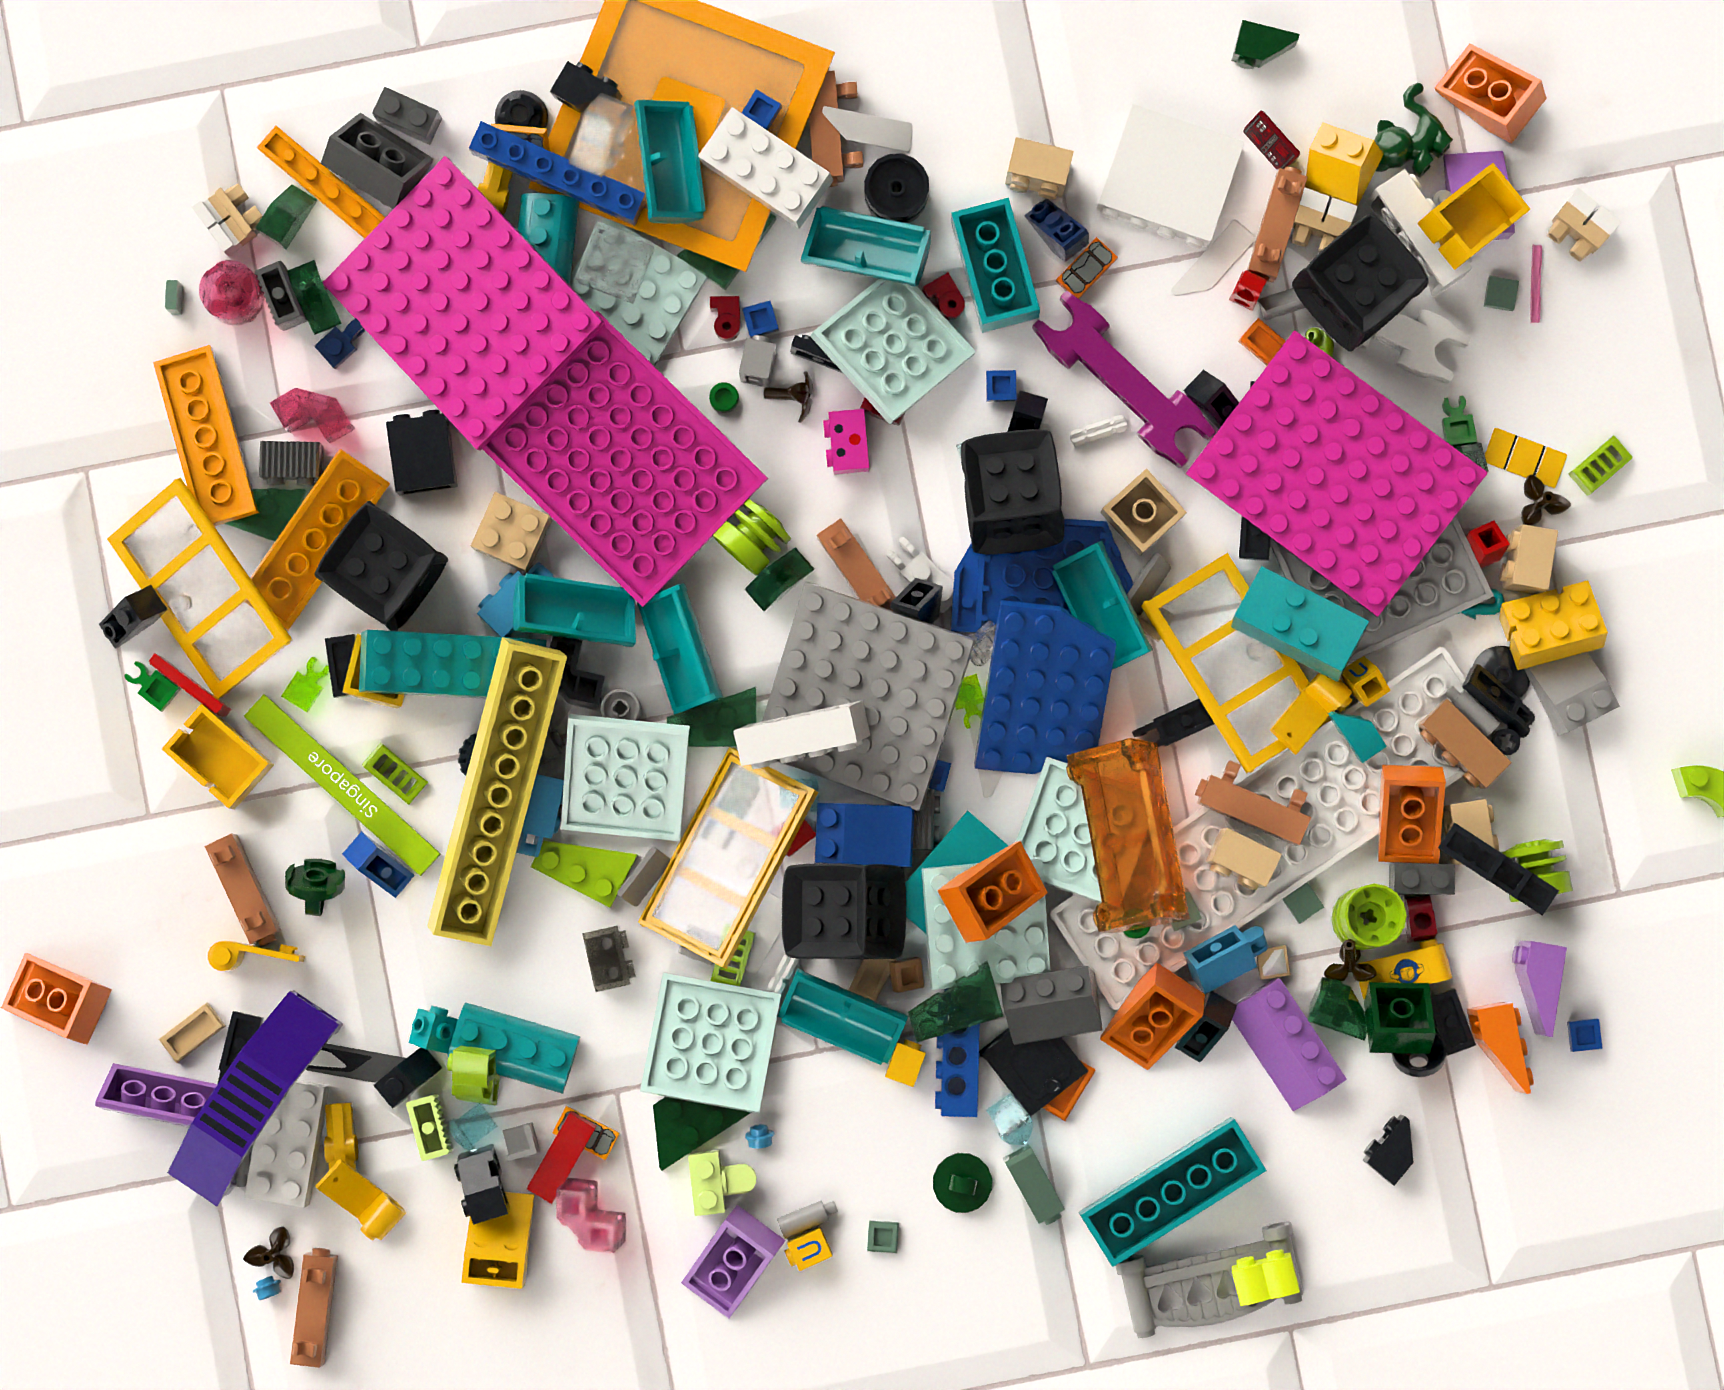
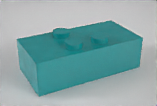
(995, 265)
(1299, 623)
(964, 844)

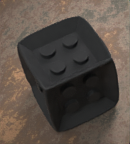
(1360, 282)
(1012, 491)
(381, 566)
(843, 911)

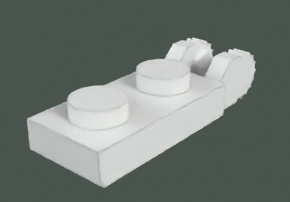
(924, 569)

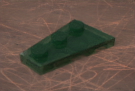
(274, 512)
(715, 722)

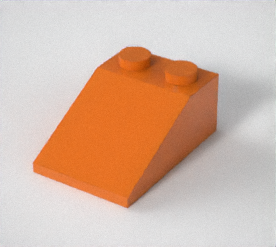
(1492, 92)
(1411, 813)
(992, 893)
(56, 999)
(1154, 1016)

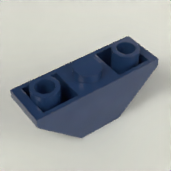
(1058, 229)

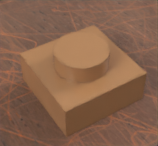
(906, 974)

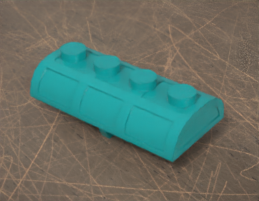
(670, 161)
(550, 227)
(867, 246)
(1098, 598)
(574, 610)
(680, 649)
(842, 1017)
(522, 1047)

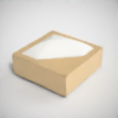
(1273, 963)

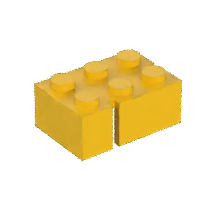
(1473, 216)
(1553, 625)
(218, 756)

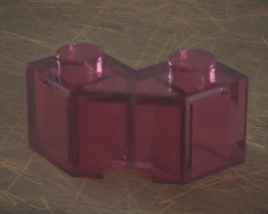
(302, 406)
(579, 1210)

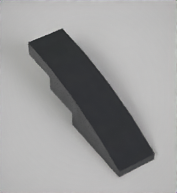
(1498, 869)

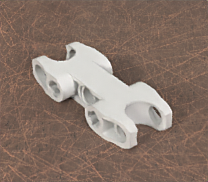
(1418, 342)

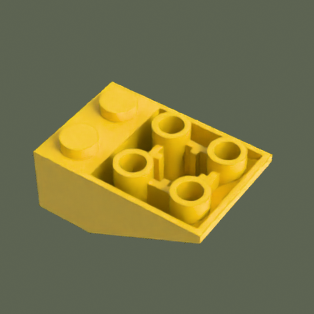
(500, 1246)

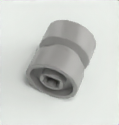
(621, 705)

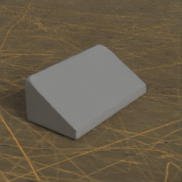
(1279, 304)
(1148, 582)
(644, 877)

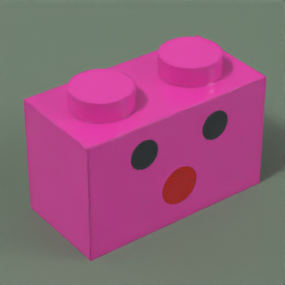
(848, 441)

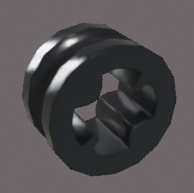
(1514, 738)

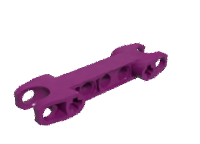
(1085, 343)

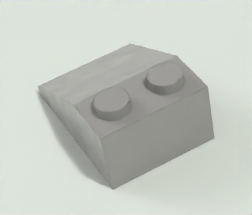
(1572, 691)

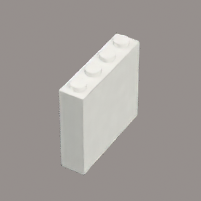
(1170, 176)

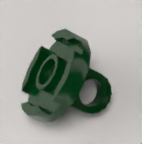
(314, 883)
(962, 1182)

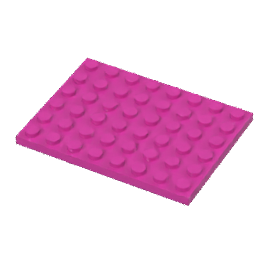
(463, 303)
(625, 463)
(1336, 473)

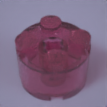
(222, 279)

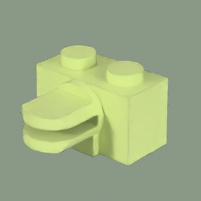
(713, 1182)

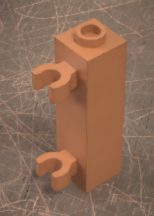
(825, 137)
(1277, 223)
(855, 565)
(1253, 809)
(243, 890)
(314, 1308)

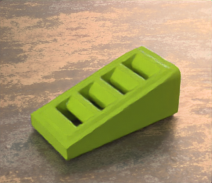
(1583, 480)
(373, 759)
(749, 937)

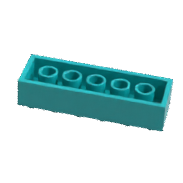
(429, 663)
(1172, 1191)

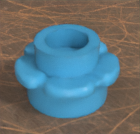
(759, 1136)
(267, 1288)

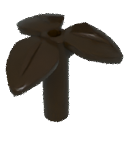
(798, 392)
(1552, 503)
(1350, 955)
(260, 1255)

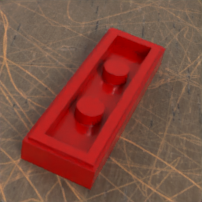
(189, 685)
(561, 1156)

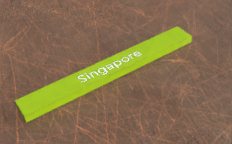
(342, 785)

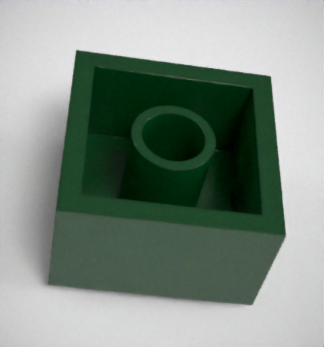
(1399, 1018)

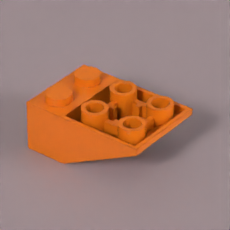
(1497, 1034)

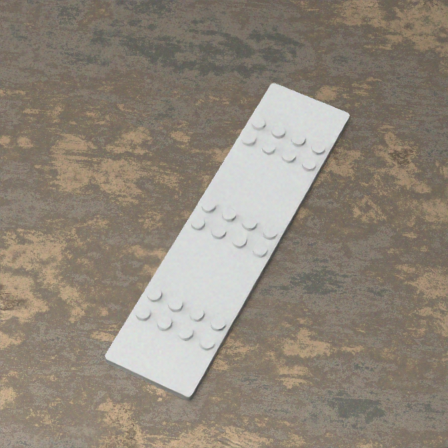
(1343, 815)

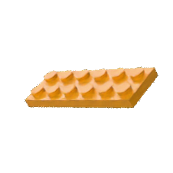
(205, 435)
(289, 567)

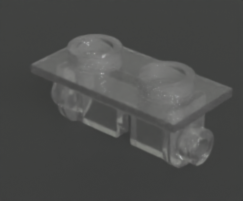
(984, 644)

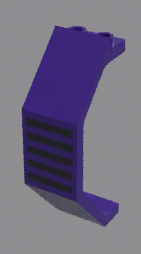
(250, 1095)

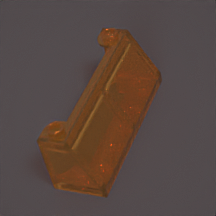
(1130, 835)

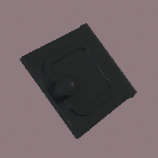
(1029, 1065)

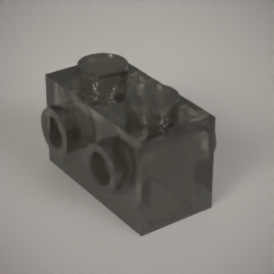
(603, 959)

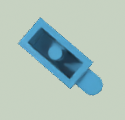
(498, 609)
(541, 814)
(1225, 956)

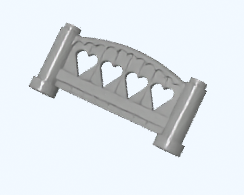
(1145, 1284)

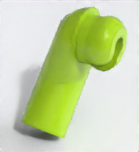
(1320, 339)

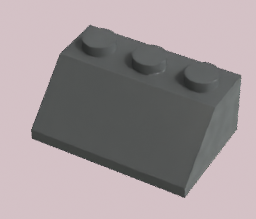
(375, 160)
(1051, 1005)

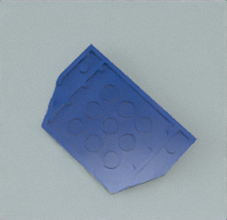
(1023, 576)
(1042, 688)

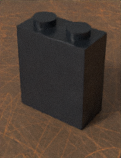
(421, 453)

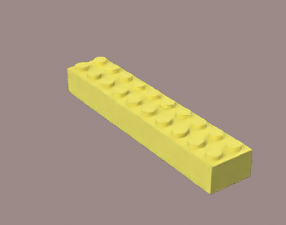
(496, 791)

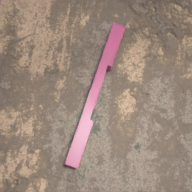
(1535, 298)

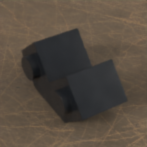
(577, 686)
(481, 1184)

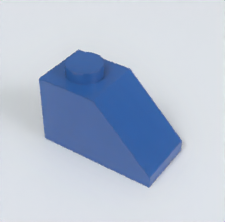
(378, 864)

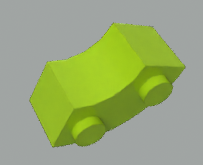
(1701, 783)
(474, 1075)

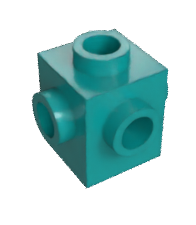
(433, 1029)

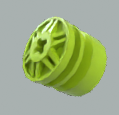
(752, 536)
(1538, 859)
(1382, 909)

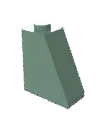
(1034, 1185)

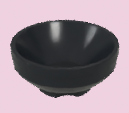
(537, 110)
(1435, 1060)

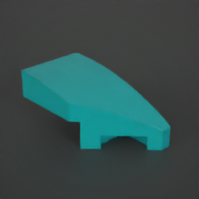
(1359, 734)

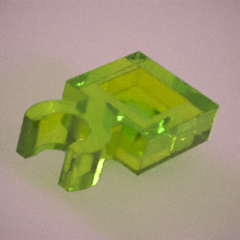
(303, 689)
(969, 697)

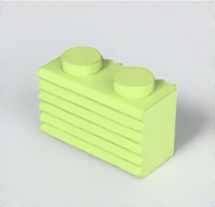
(429, 1127)

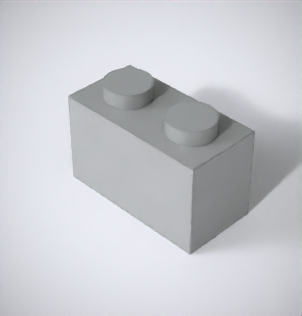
(758, 361)

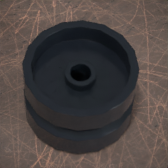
(902, 172)

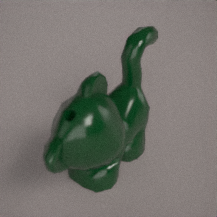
(1401, 147)

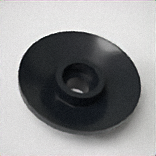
(1501, 658)

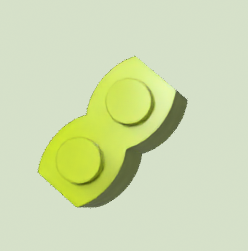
(1265, 1277)

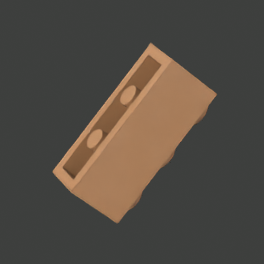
(1463, 745)

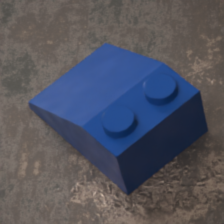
(864, 834)

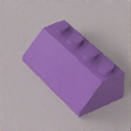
(1287, 1045)
(153, 1095)

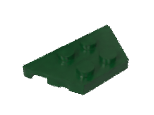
(687, 1125)

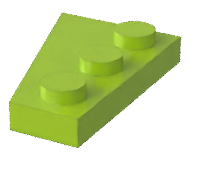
(585, 869)

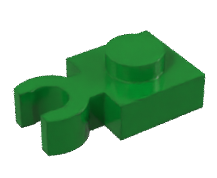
(1458, 428)
(155, 688)

